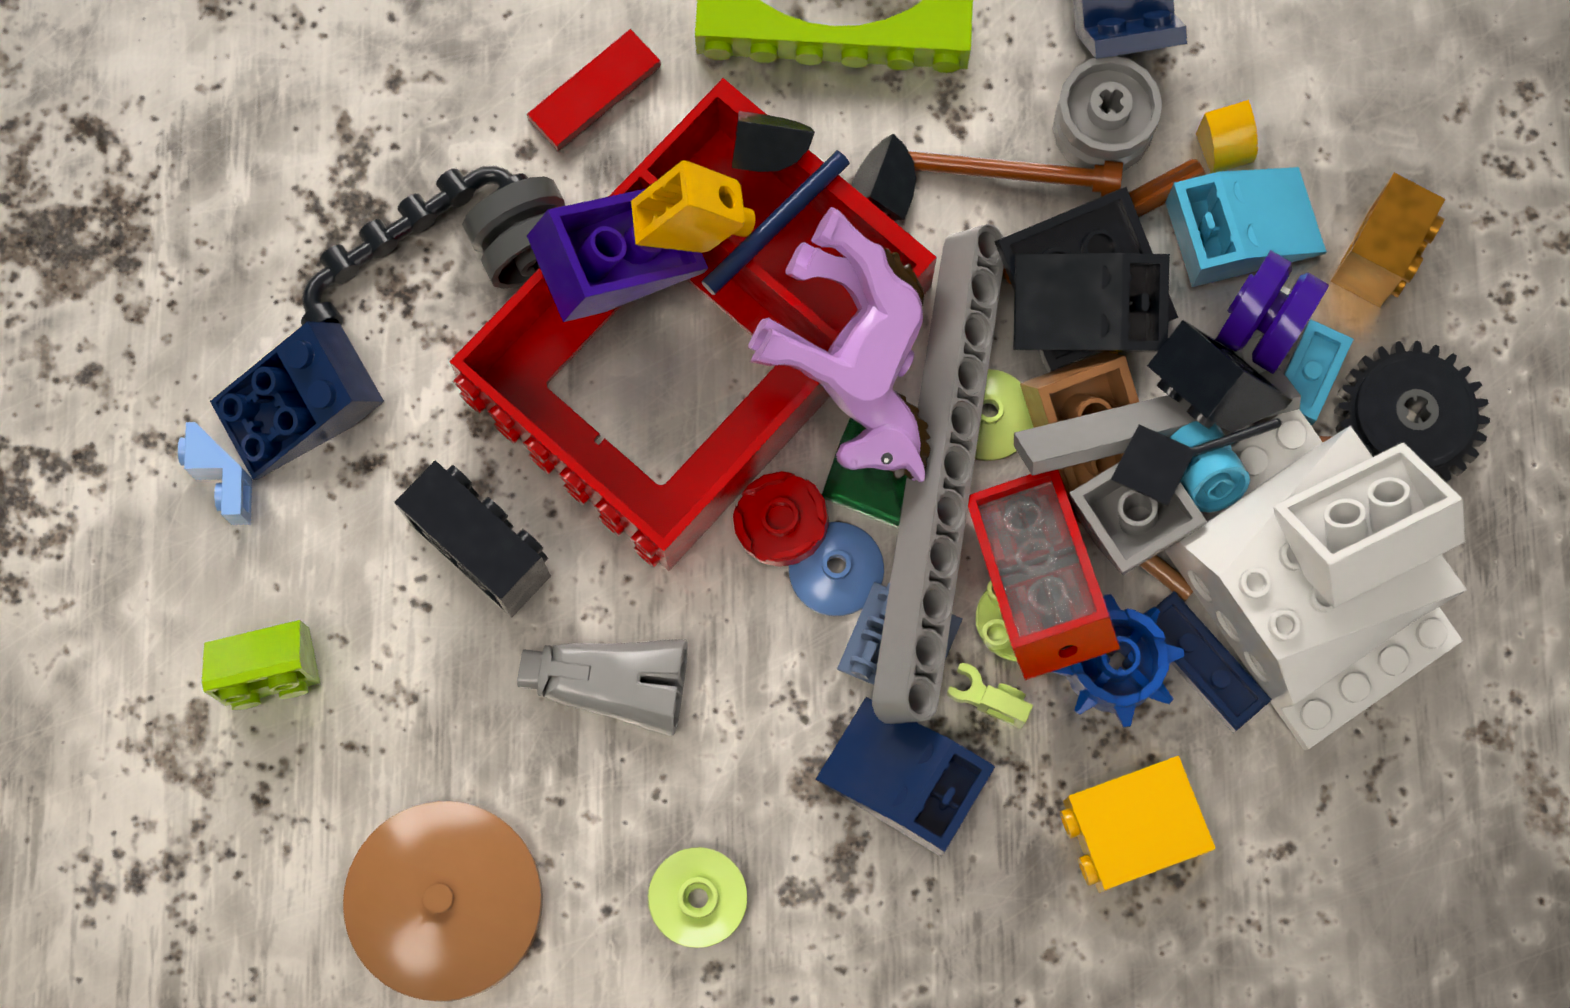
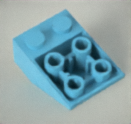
(1236, 217)

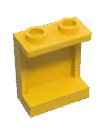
(1136, 825)

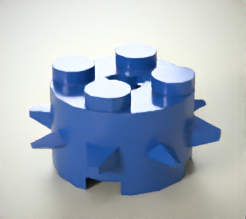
(1145, 665)

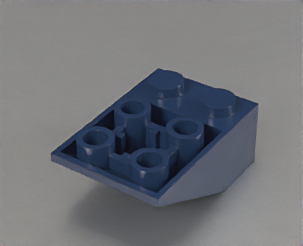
(296, 398)
(906, 777)

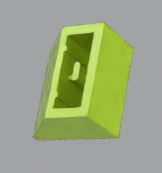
(260, 665)

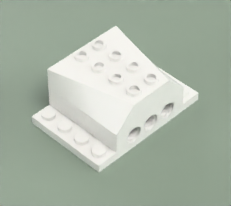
(1305, 654)

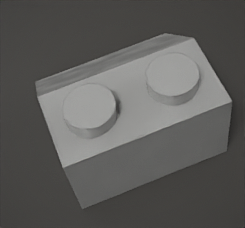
(1129, 524)

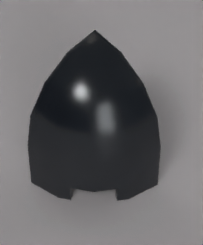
(769, 142)
(888, 177)

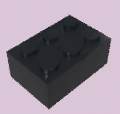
(475, 536)

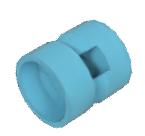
(1215, 477)

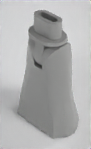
(619, 680)

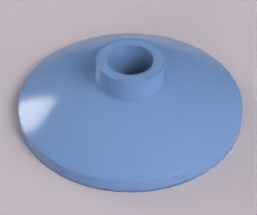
(839, 592)

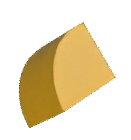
(1228, 137)

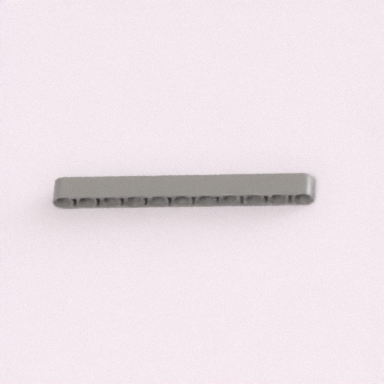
(936, 509)

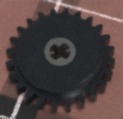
(1428, 386)

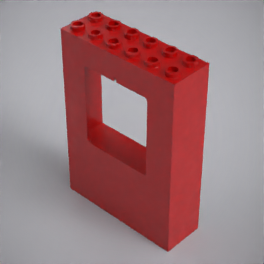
(528, 344)

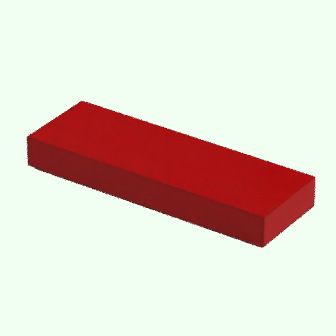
(594, 90)

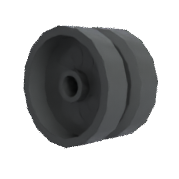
(501, 226)

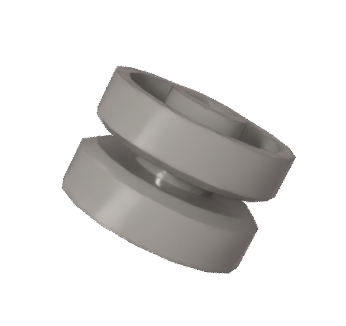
(1107, 113)

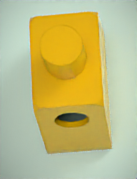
(690, 210)

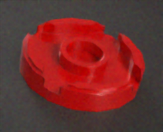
(781, 519)

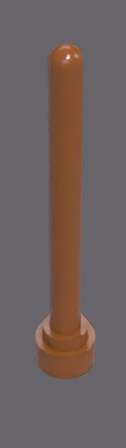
(1102, 178)

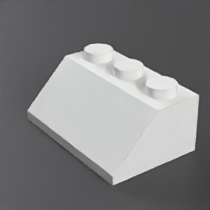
(1371, 523)

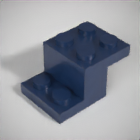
(1127, 26)

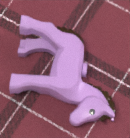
(867, 352)

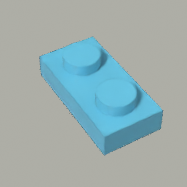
(1316, 366)

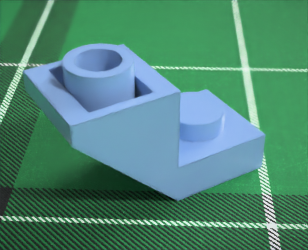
(208, 461)

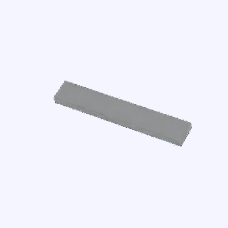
(1111, 430)

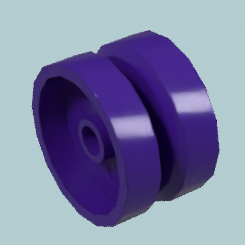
(1271, 311)

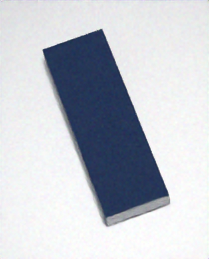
(1209, 665)

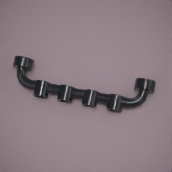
(382, 240)

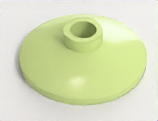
(997, 432)
(678, 878)

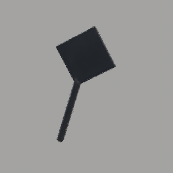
(1158, 463)

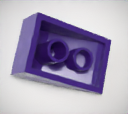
(594, 261)

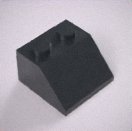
(1214, 381)

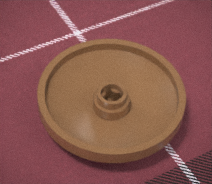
(442, 901)

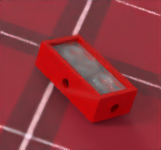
(1041, 574)

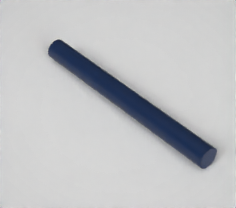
(775, 222)

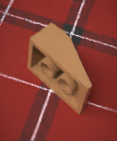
(1076, 391)

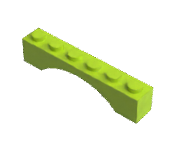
(924, 36)

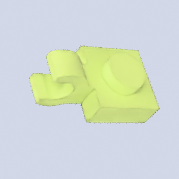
(1001, 702)

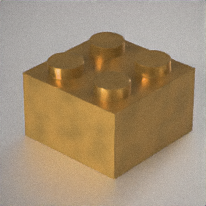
(1390, 241)

